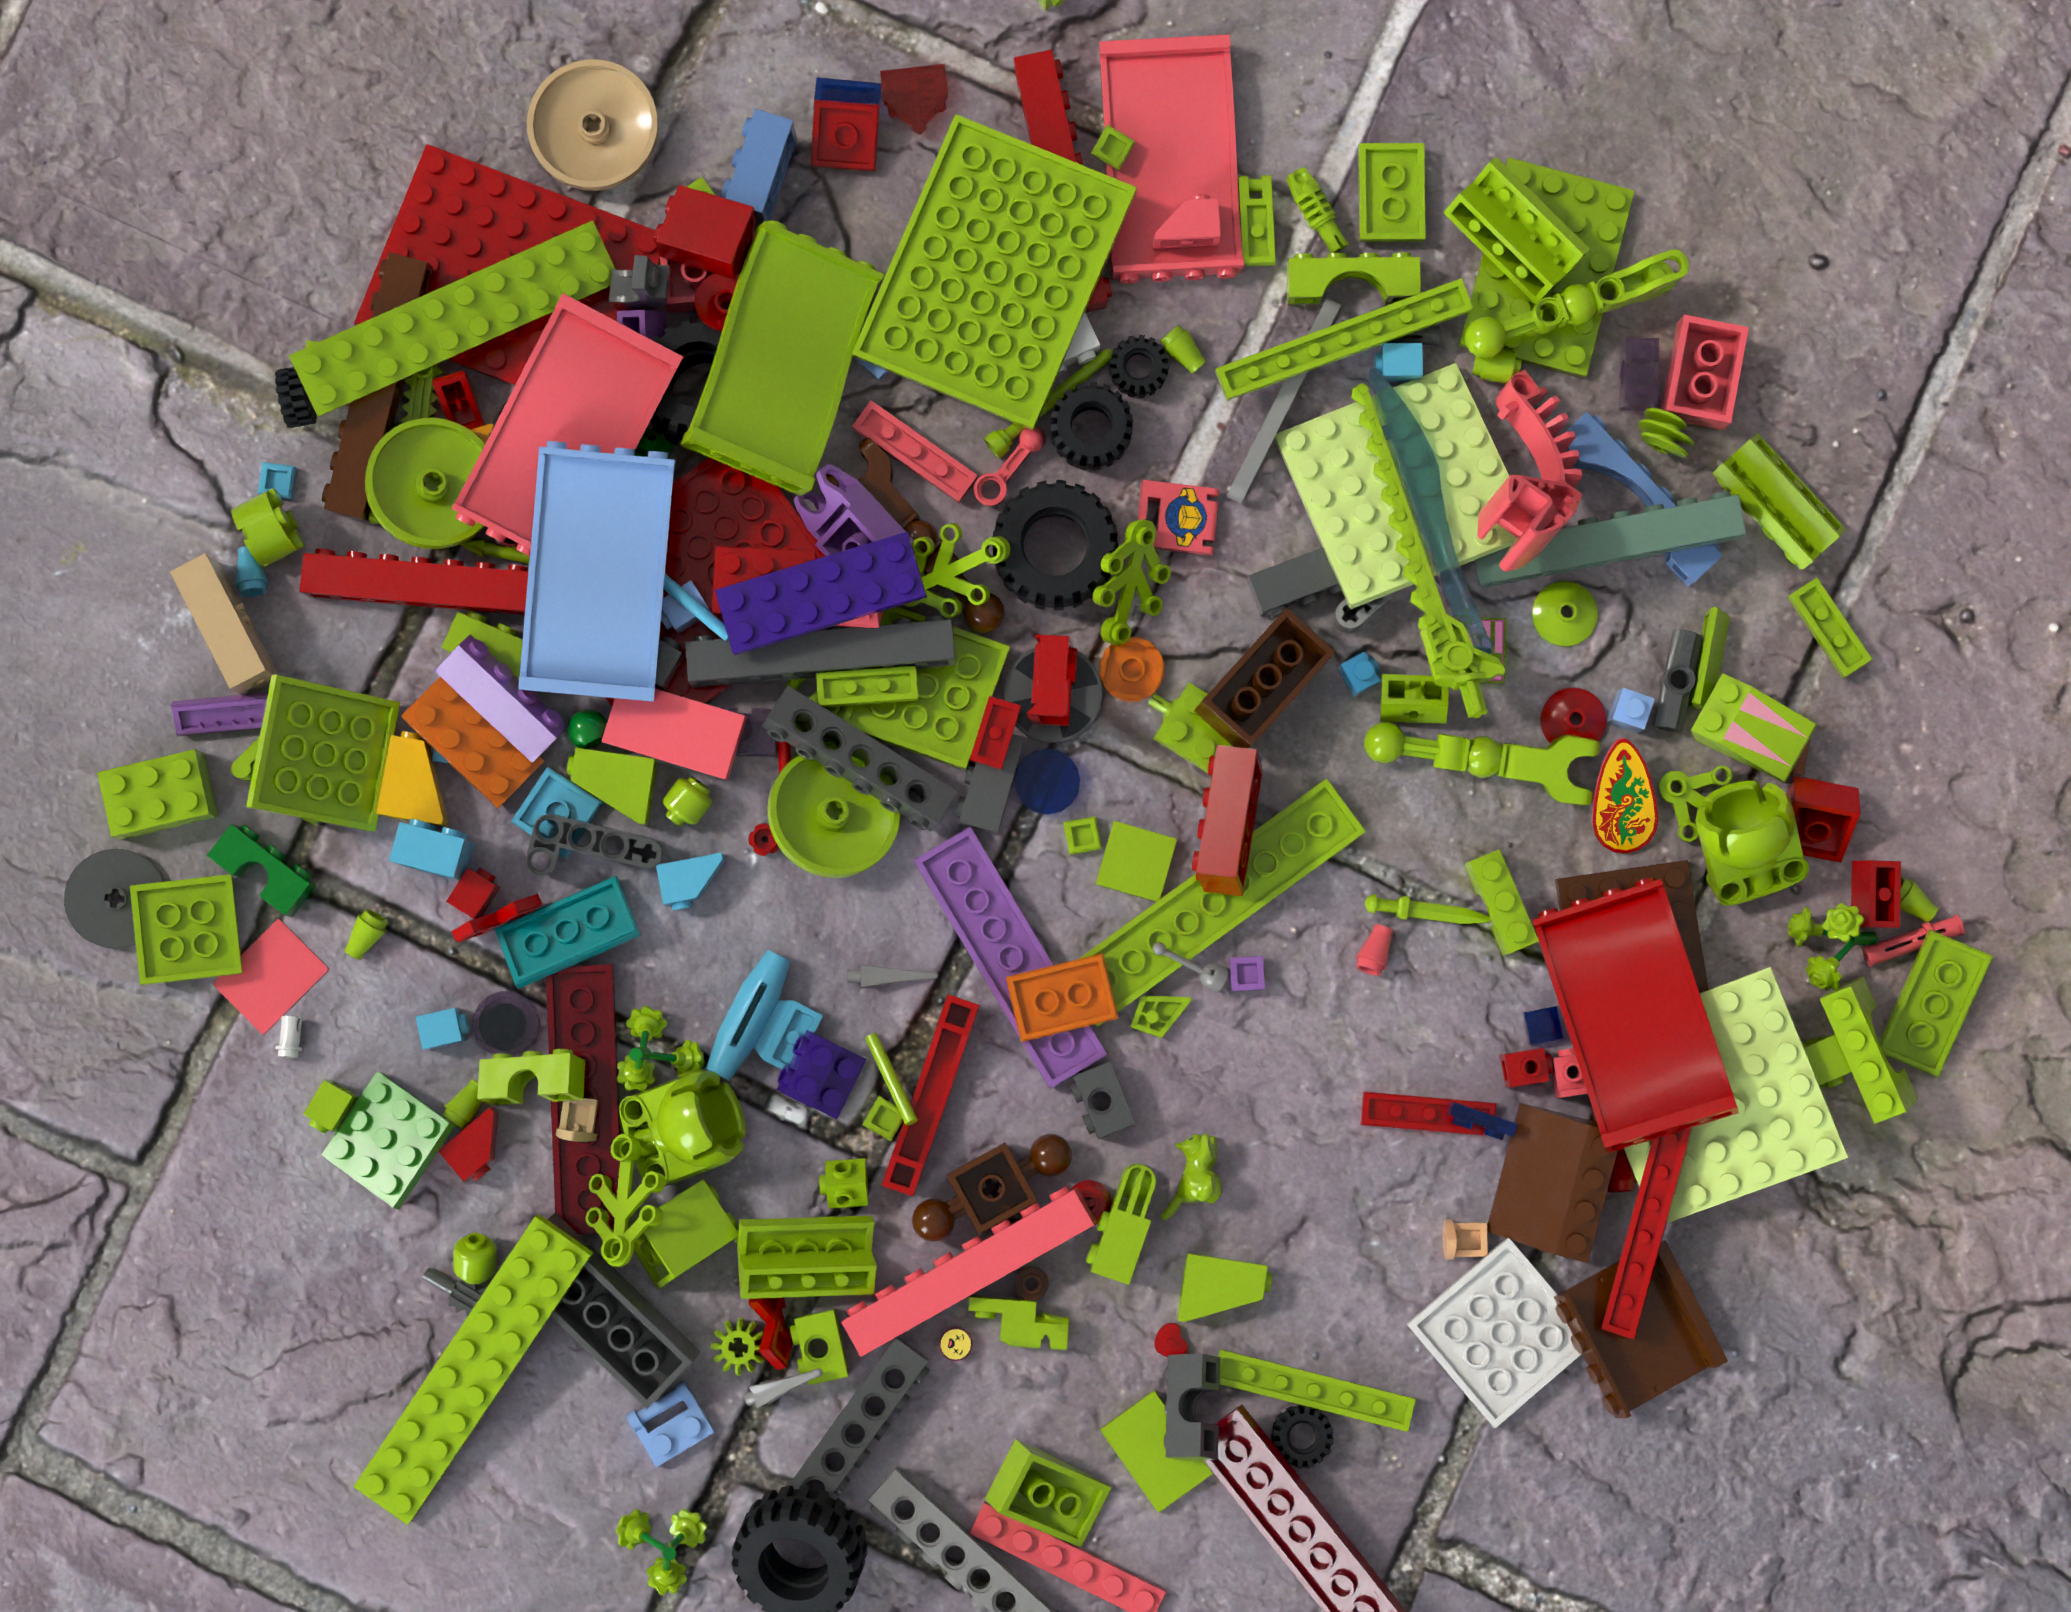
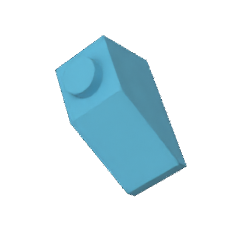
(687, 879)

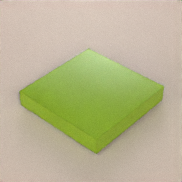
(1136, 861)

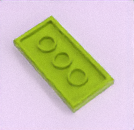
(1934, 1002)

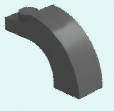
(640, 288)

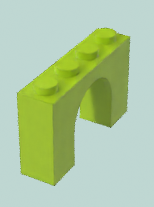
(1882, 1088)

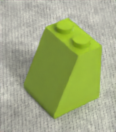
(688, 1234)

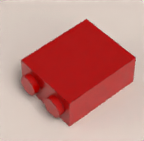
(705, 231)

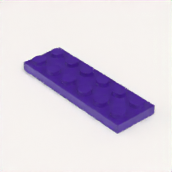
(820, 593)

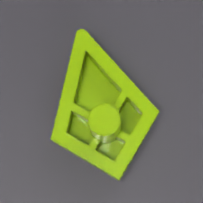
(1158, 1013)

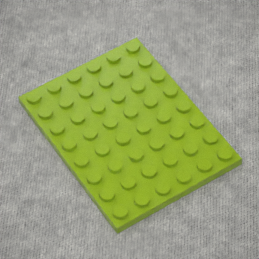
(994, 272)

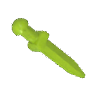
(1404, 908)

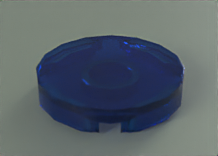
(1047, 781)

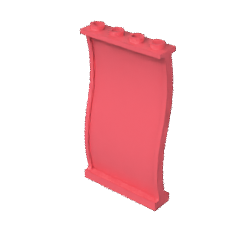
(1181, 114)
(580, 386)

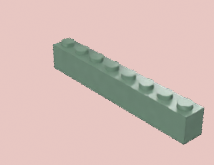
(1626, 538)

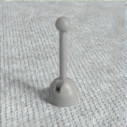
(1211, 975)

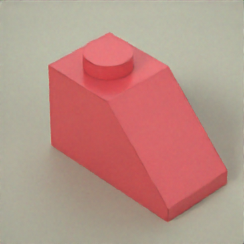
(1191, 225)

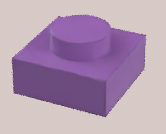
(1247, 973)

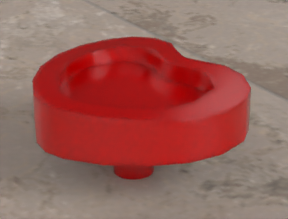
(1169, 1340)

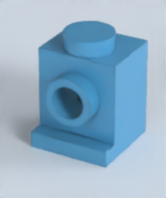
(1360, 673)

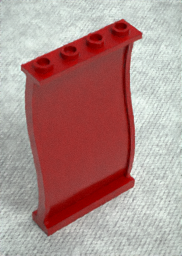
(1634, 1015)

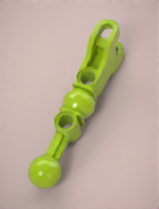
(1579, 303)
(1487, 757)

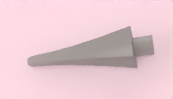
(873, 975)
(769, 1391)

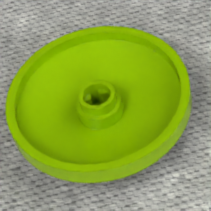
(417, 479)
(827, 822)

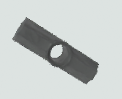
(1682, 660)

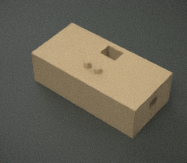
(224, 624)

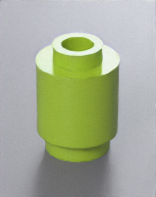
(1497, 368)

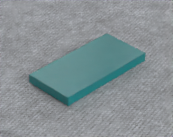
(567, 932)

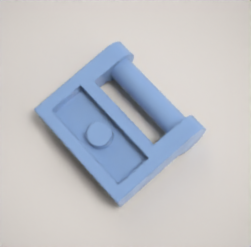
(678, 1432)

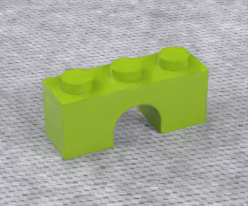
(1506, 910)
(505, 1077)

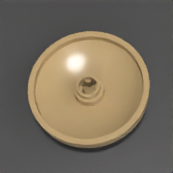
(592, 125)

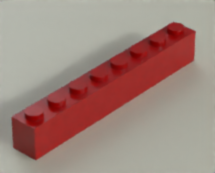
(1048, 125)
(414, 582)

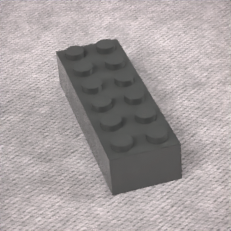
(622, 1327)

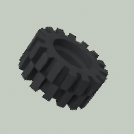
(1144, 347)
(293, 399)
(1323, 1435)

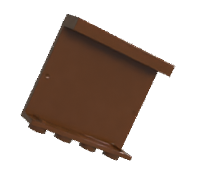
(1669, 1343)

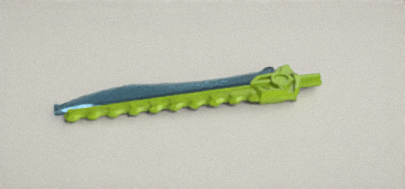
(1444, 637)

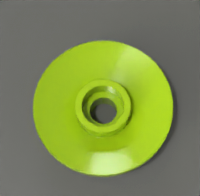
(1553, 625)

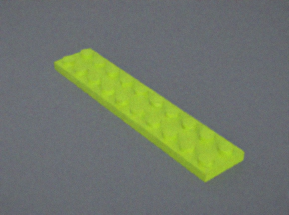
(452, 319)
(1193, 919)
(473, 1369)

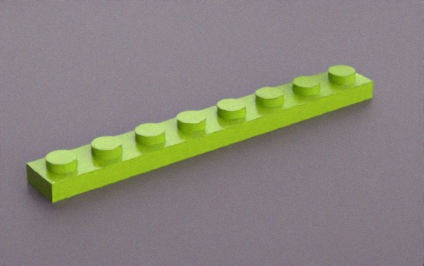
(1344, 339)

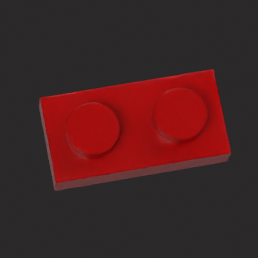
(995, 733)

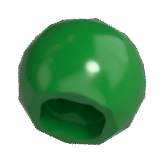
(586, 729)

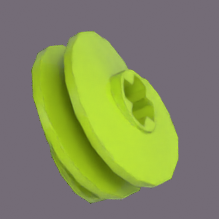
(1662, 429)

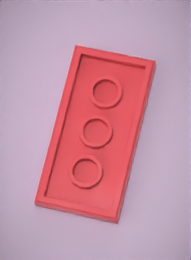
(677, 732)

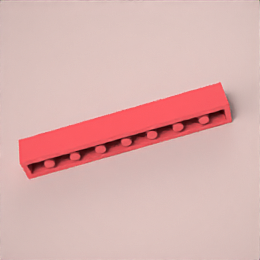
(968, 1271)

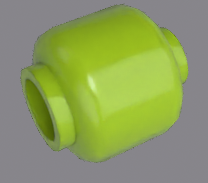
(687, 801)
(475, 1258)

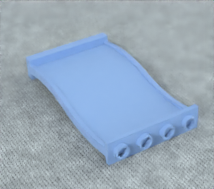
(596, 572)

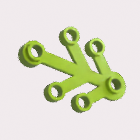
(1139, 543)
(945, 572)
(1688, 795)
(626, 1150)

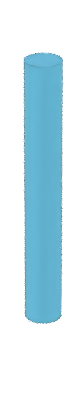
(695, 607)

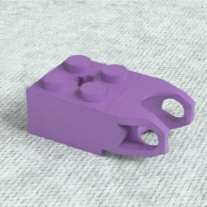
(845, 515)

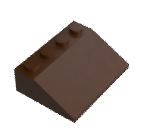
(1552, 1183)

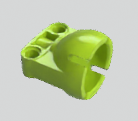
(1749, 842)
(685, 1126)

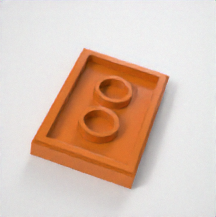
(1062, 997)

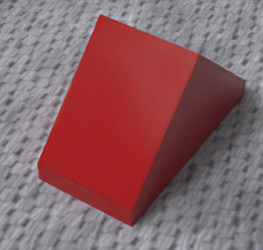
(459, 399)

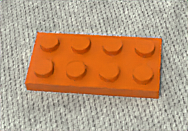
(469, 742)

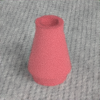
(1375, 951)

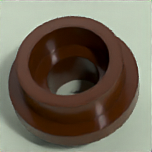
(1031, 1272)

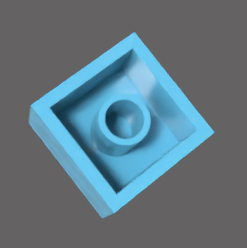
(430, 851)

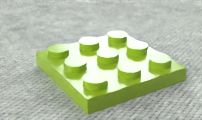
(186, 929)

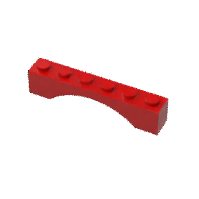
(931, 1095)

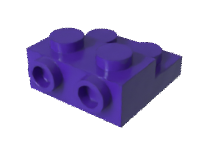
(820, 1074)

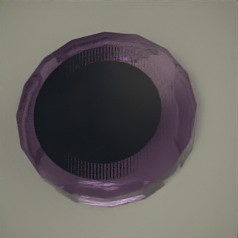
(506, 1023)

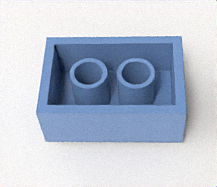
(761, 163)

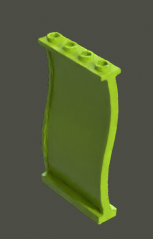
(782, 358)

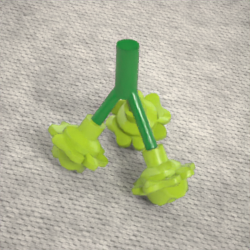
(1840, 924)
(635, 1070)
(666, 1572)

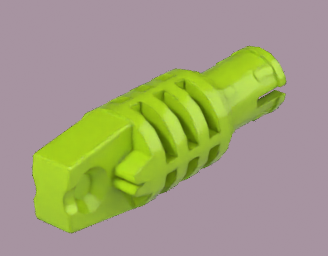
(1316, 208)

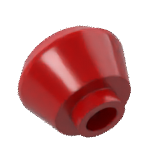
(1098, 1194)

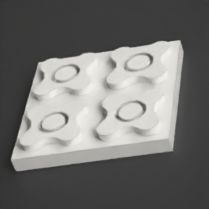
(1497, 1332)

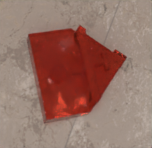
(915, 94)

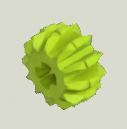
(731, 1354)

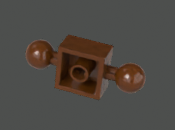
(935, 1218)

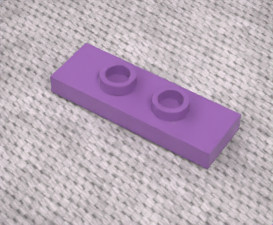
(219, 714)

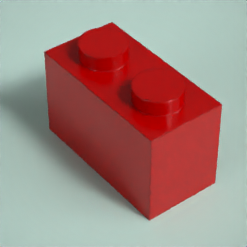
(1877, 892)

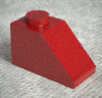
(473, 1147)

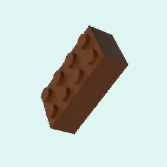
(1264, 681)

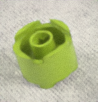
(267, 528)

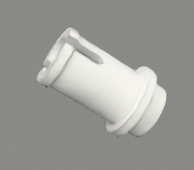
(289, 1037)

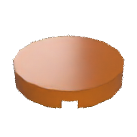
(1132, 670)

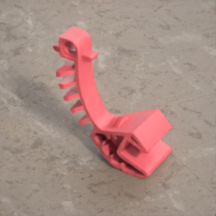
(1527, 505)

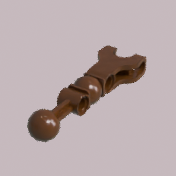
(878, 482)

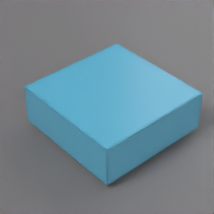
(278, 477)

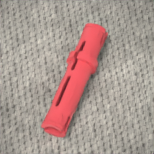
(1876, 953)

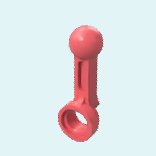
(1030, 442)

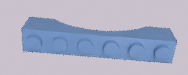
(1610, 457)

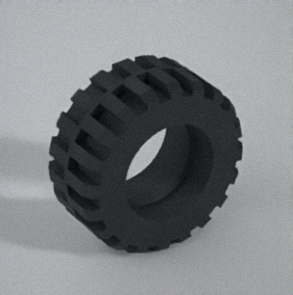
(697, 345)
(1061, 501)
(804, 1517)

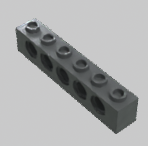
(877, 758)
(897, 1356)

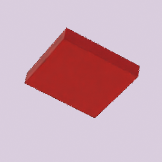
(845, 135)

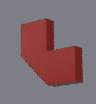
(488, 922)
(776, 1339)

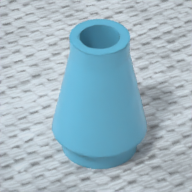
(250, 575)

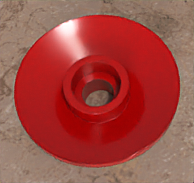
(711, 296)
(1559, 707)

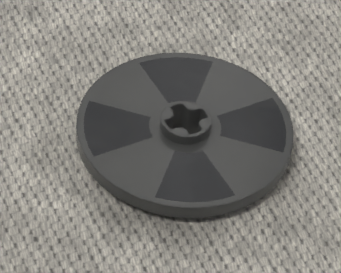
(1085, 699)

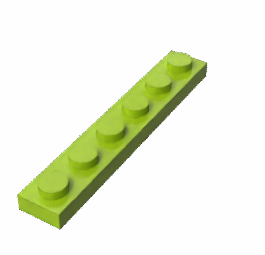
(1315, 1390)

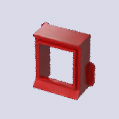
(1052, 680)

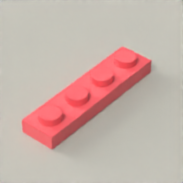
(915, 452)

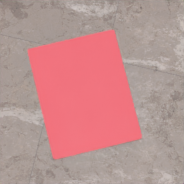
(274, 977)

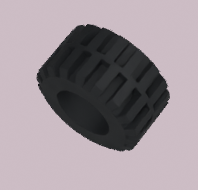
(1097, 399)

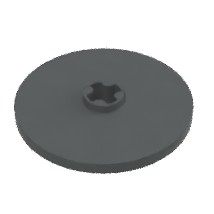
(88, 891)

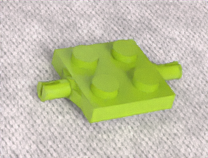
(1185, 730)

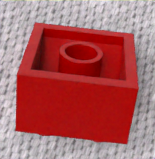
(1824, 816)

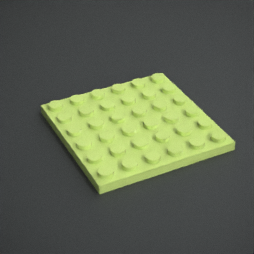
(1344, 496)
(1782, 1110)

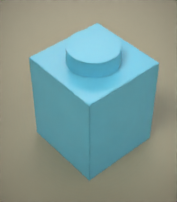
(1400, 362)
(442, 1028)

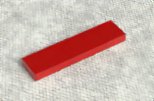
(1417, 1112)

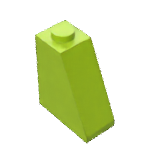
(617, 780)
(1219, 1284)

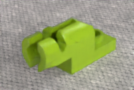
(1020, 1322)

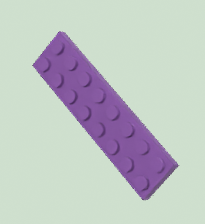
(1000, 943)

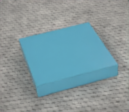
(559, 797)

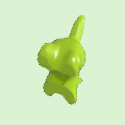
(1198, 1179)

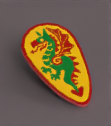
(1624, 800)

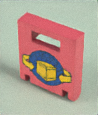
(1184, 516)

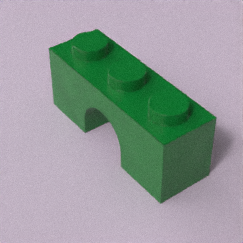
(286, 885)

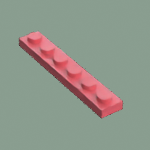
(1067, 1562)

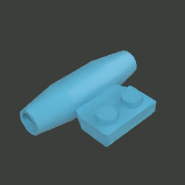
(761, 1020)

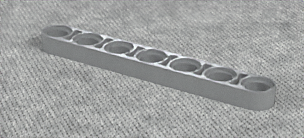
(1276, 415)

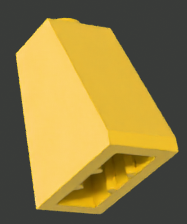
(411, 782)

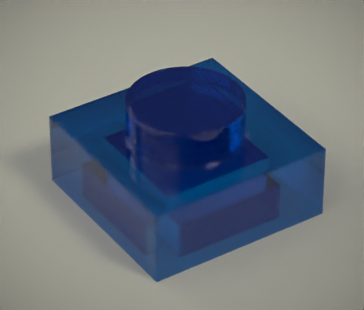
(1542, 1025)

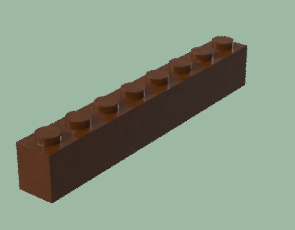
(373, 414)

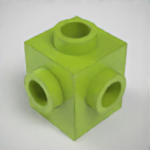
(845, 1183)

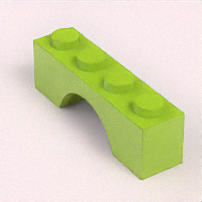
(1392, 276)

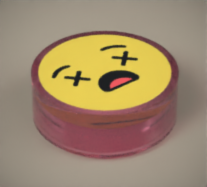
(955, 1343)

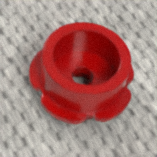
(755, 840)

